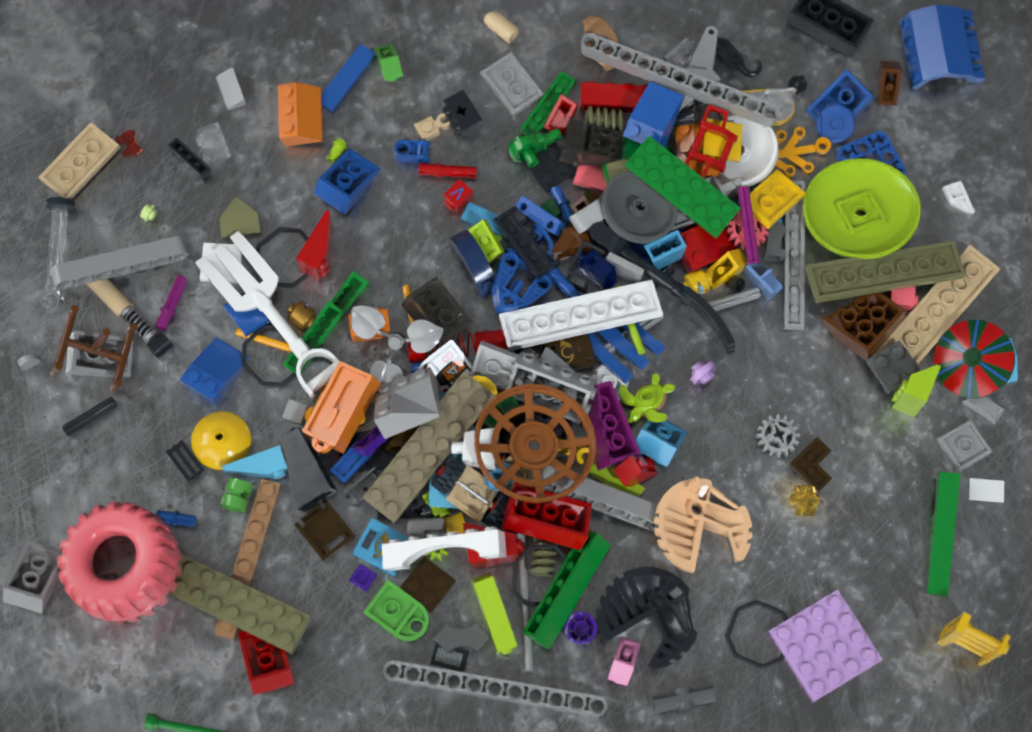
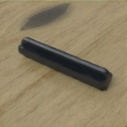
(89, 416)

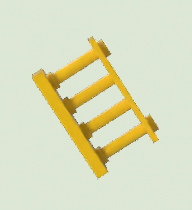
(973, 639)

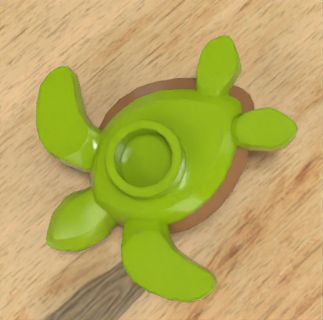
(647, 400)

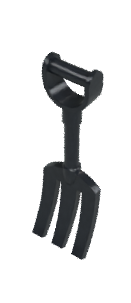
(611, 242)

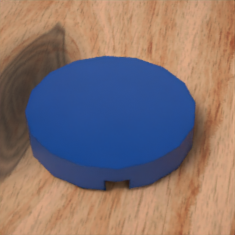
(836, 123)

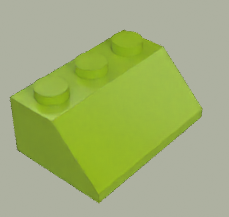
(915, 391)

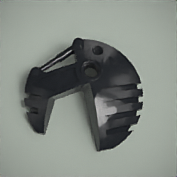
(631, 602)

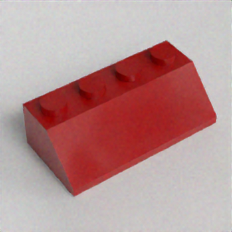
(556, 521)

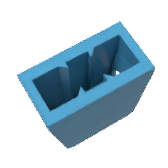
(665, 250)

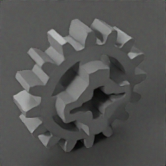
(785, 432)

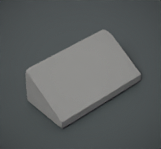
(230, 89)

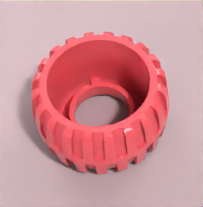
(147, 581)

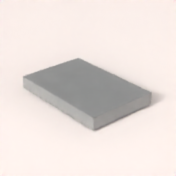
(512, 84)

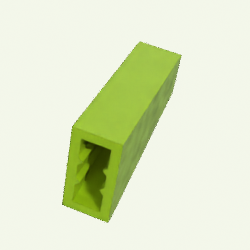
(494, 613)

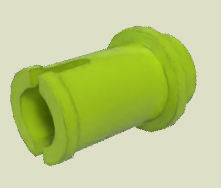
(336, 150)

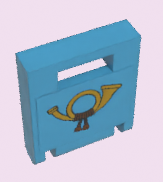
(374, 554)

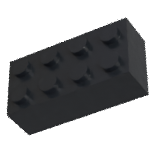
(832, 23)

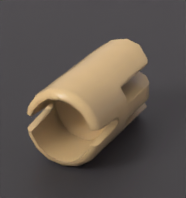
(501, 26)

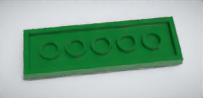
(682, 187)

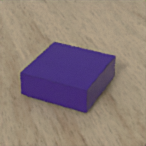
(363, 578)

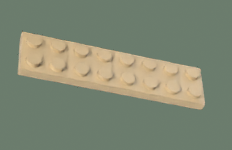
(942, 306)

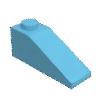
(261, 465)

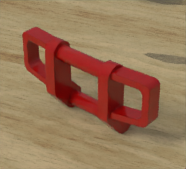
(717, 130)

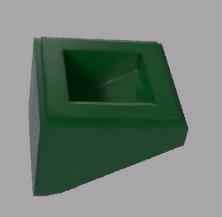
(551, 207)

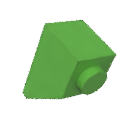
(388, 62)

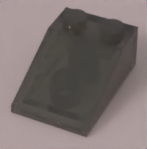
(438, 306)

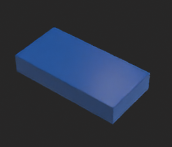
(348, 465)

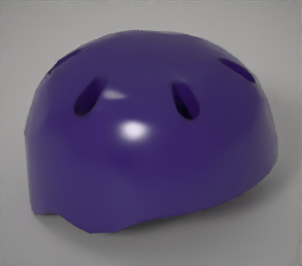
(581, 628)

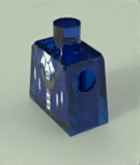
(597, 270)

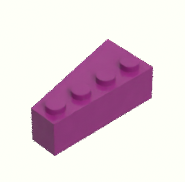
(612, 431)

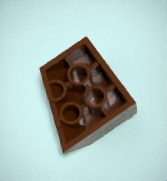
(865, 323)

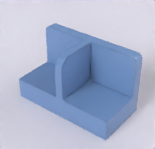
(763, 279)

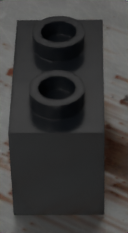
(461, 104)

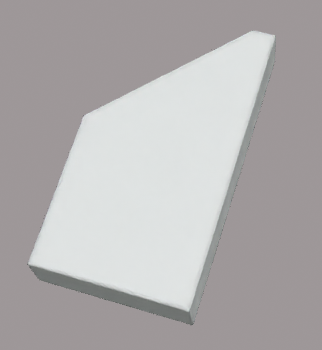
(958, 198)

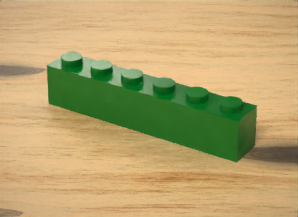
(565, 591)

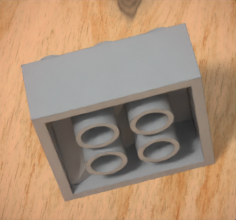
(407, 402)

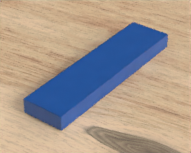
(347, 77)

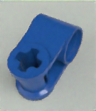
(413, 152)

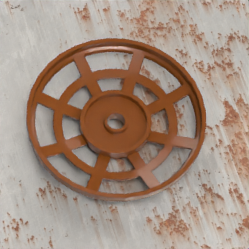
(540, 433)

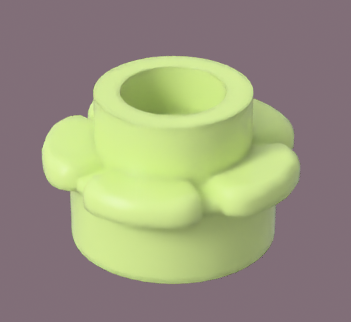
(148, 213)

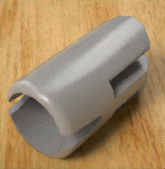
(425, 526)

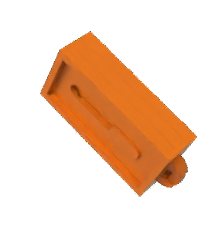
(340, 408)

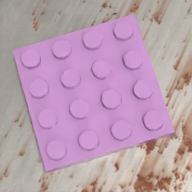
(825, 645)

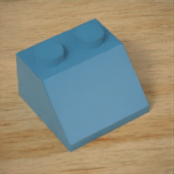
(660, 441)

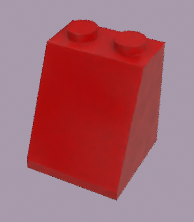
(513, 544)

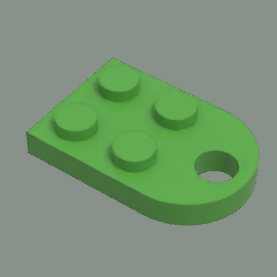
(396, 612)

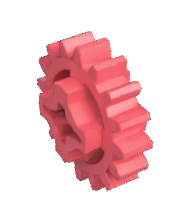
(739, 238)

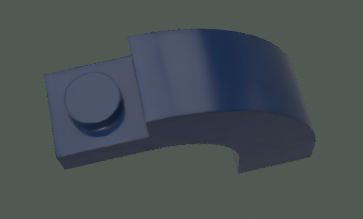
(475, 261)

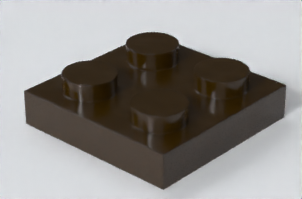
(428, 584)

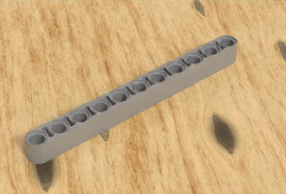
(686, 86)
(503, 695)

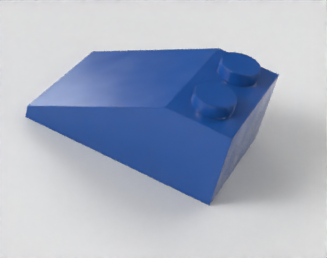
(844, 91)
(654, 114)
(346, 180)
(213, 371)

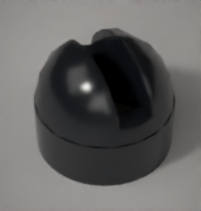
(740, 282)
(425, 511)

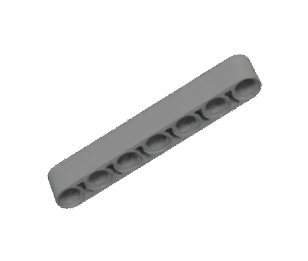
(118, 262)
(606, 499)

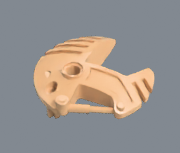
(683, 528)

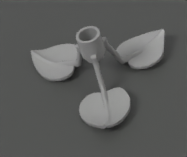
(421, 333)

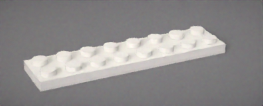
(580, 315)

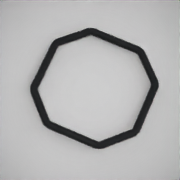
(272, 235)
(251, 371)
(514, 581)
(731, 627)

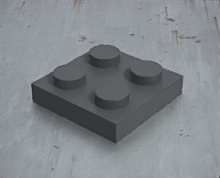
(892, 366)

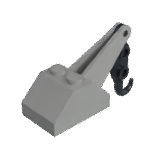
(703, 62)

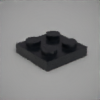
(549, 170)

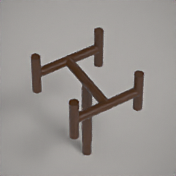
(95, 348)

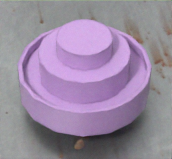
(702, 372)

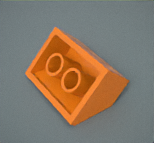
(300, 114)
(684, 140)

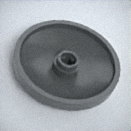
(636, 210)

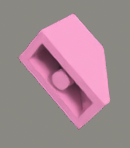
(624, 661)

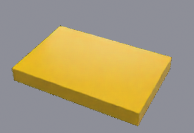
(774, 198)

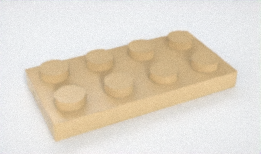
(79, 162)

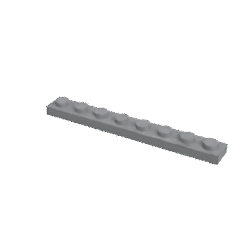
(794, 265)

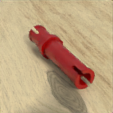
(447, 170)

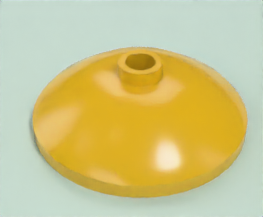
(233, 445)

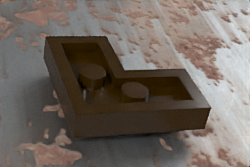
(807, 465)

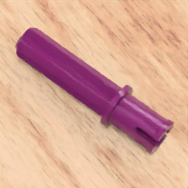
(168, 309)

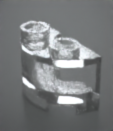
(213, 143)

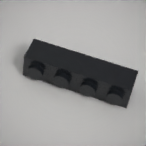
(189, 158)

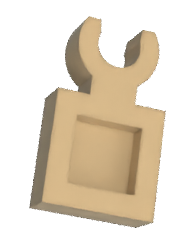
(429, 129)

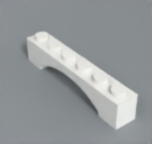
(400, 555)

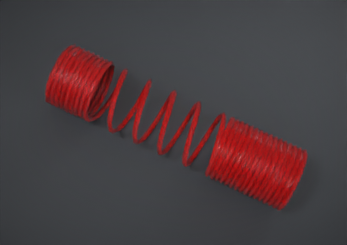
(493, 337)

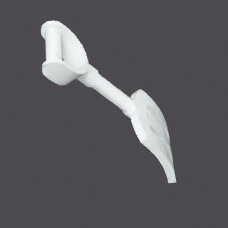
(259, 297)

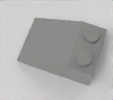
(89, 364)
(32, 577)

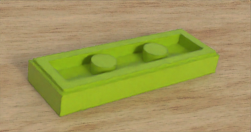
(609, 478)

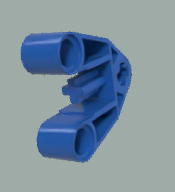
(510, 296)

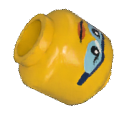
(698, 281)

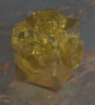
(804, 500)

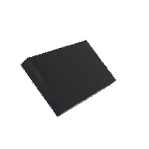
(379, 459)

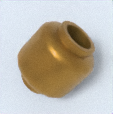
(301, 315)

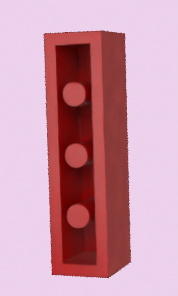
(610, 96)

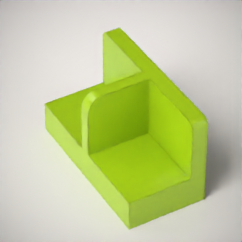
(487, 241)

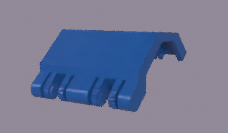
(940, 45)

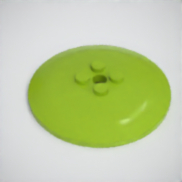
(867, 186)

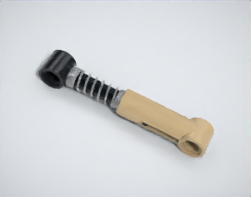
(123, 308)

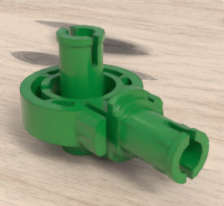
(527, 146)

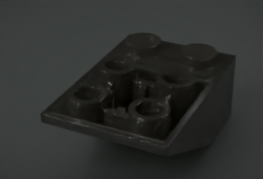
(590, 144)

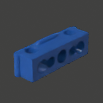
(540, 215)

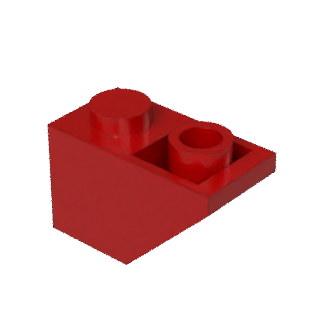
(635, 470)

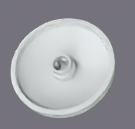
(757, 156)

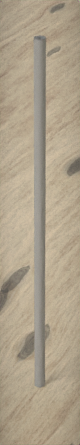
(525, 610)

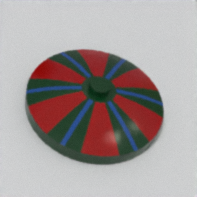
(974, 359)

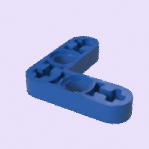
(877, 148)

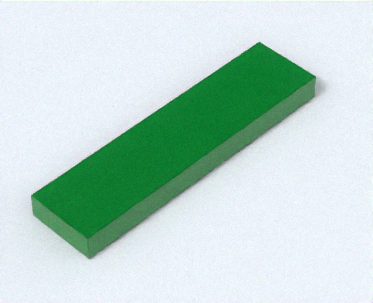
(538, 117)

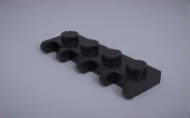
(524, 243)

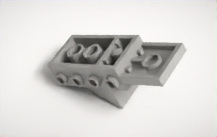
(510, 370)

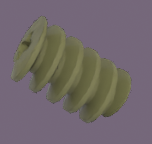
(605, 119)
(542, 559)

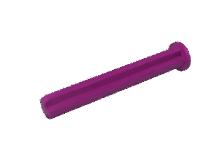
(748, 225)

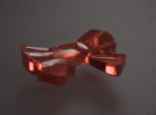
(132, 147)

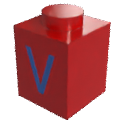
(457, 196)

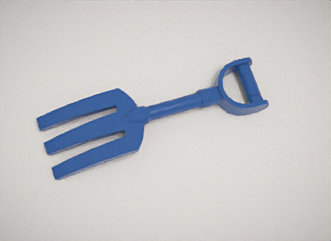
(610, 335)

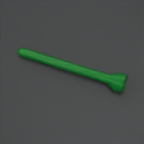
(153, 722)

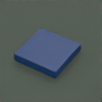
(247, 321)

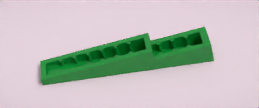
(331, 317)
(943, 533)

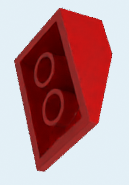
(703, 248)
(315, 254)
(265, 664)

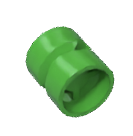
(236, 495)

